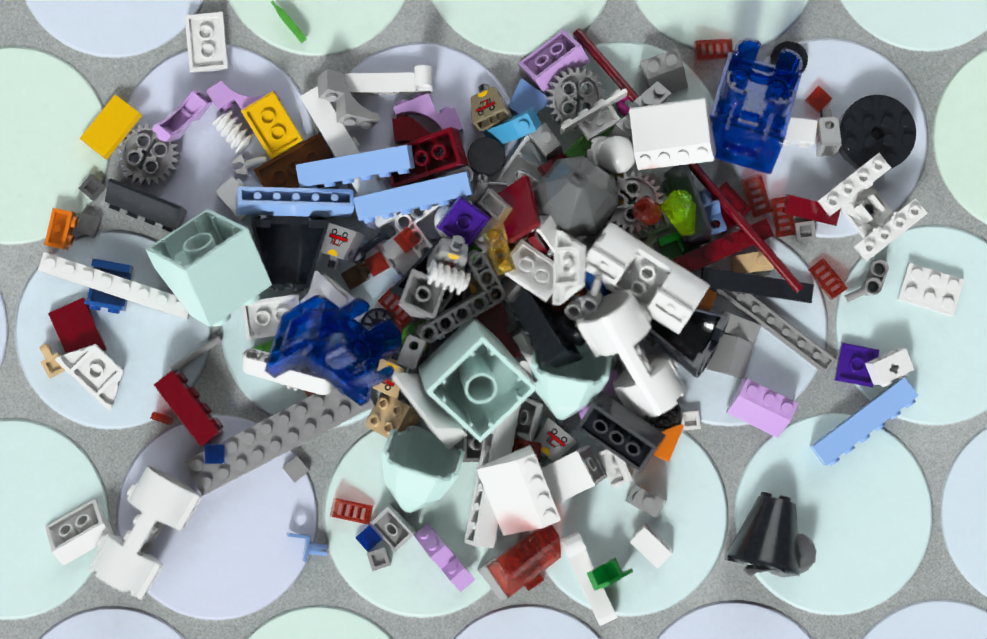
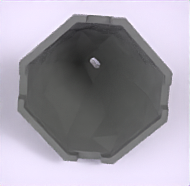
(576, 204)

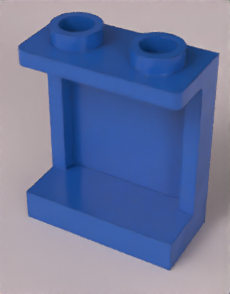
(98, 299)

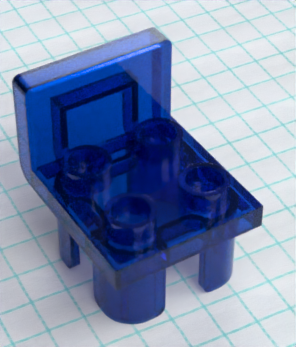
(754, 106)
(334, 345)

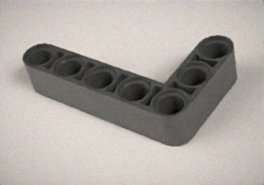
(468, 302)

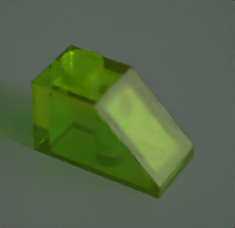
(681, 211)

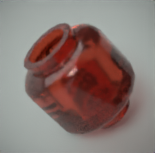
(647, 211)

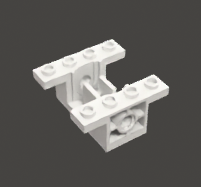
(882, 225)

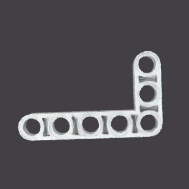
(391, 83)
(414, 219)
(299, 377)
(581, 565)

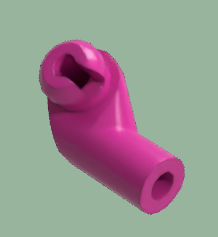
(622, 107)

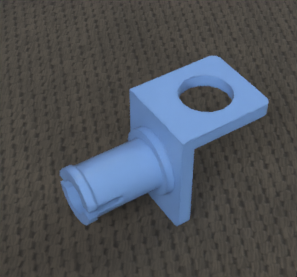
(712, 210)
(310, 548)

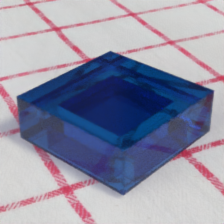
(215, 454)
(368, 538)

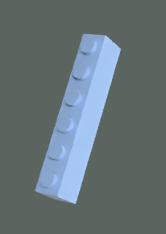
(355, 166)
(413, 196)
(294, 202)
(864, 421)

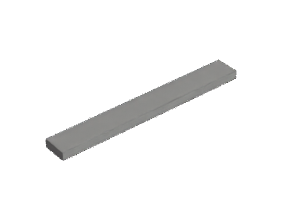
(781, 329)

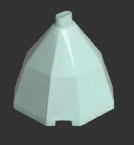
(570, 386)
(418, 467)

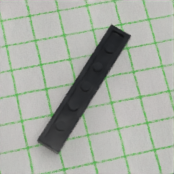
(755, 285)

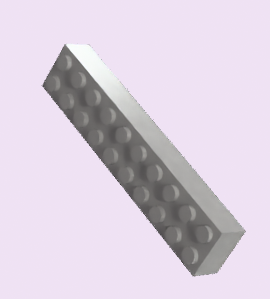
(274, 438)

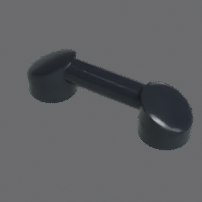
(386, 233)

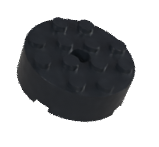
(882, 115)

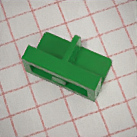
(673, 246)
(607, 574)

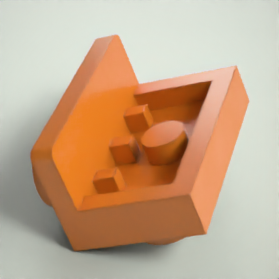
(60, 229)

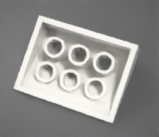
(672, 134)
(436, 417)
(518, 492)

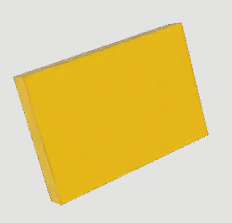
(271, 125)
(110, 127)

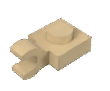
(49, 364)

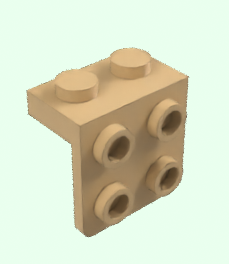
(390, 415)

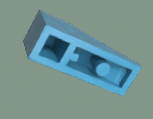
(515, 127)

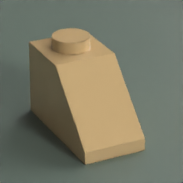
(750, 263)

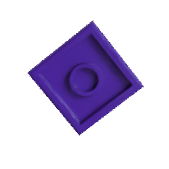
(463, 220)
(852, 366)

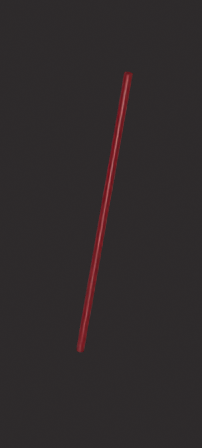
(697, 171)

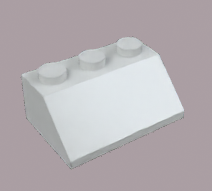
(77, 532)

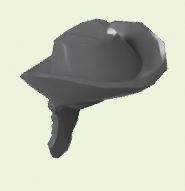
(807, 557)

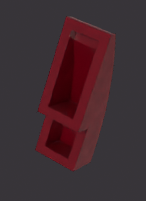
(809, 210)

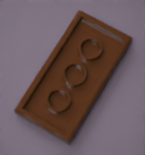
(282, 170)

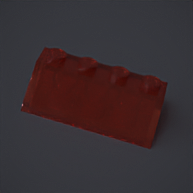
(526, 559)

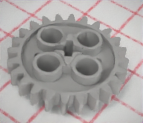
(559, 98)
(132, 146)
(645, 189)

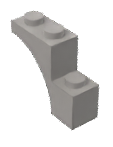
(654, 95)
(348, 111)

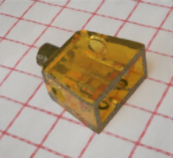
(497, 244)

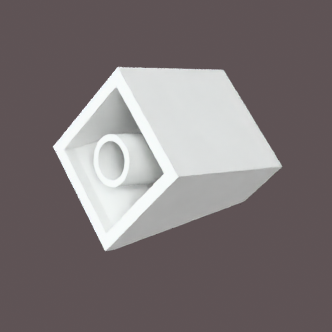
(573, 473)

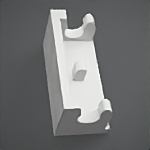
(547, 230)
(615, 468)
(651, 546)

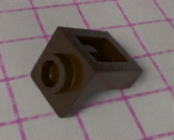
(356, 275)

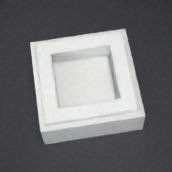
(690, 420)

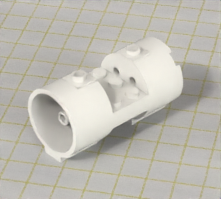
(655, 281)
(649, 382)
(127, 561)

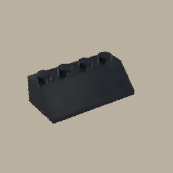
(680, 179)
(144, 205)
(540, 326)
(620, 431)

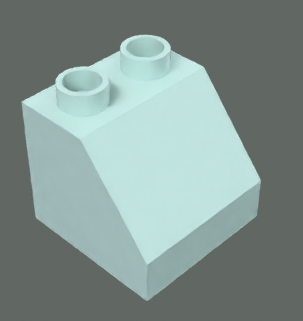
(210, 267)
(475, 379)

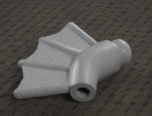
(481, 187)

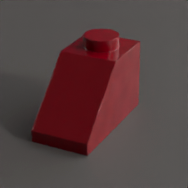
(407, 129)

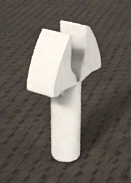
(248, 163)

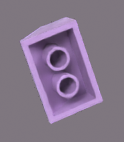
(551, 58)
(761, 407)

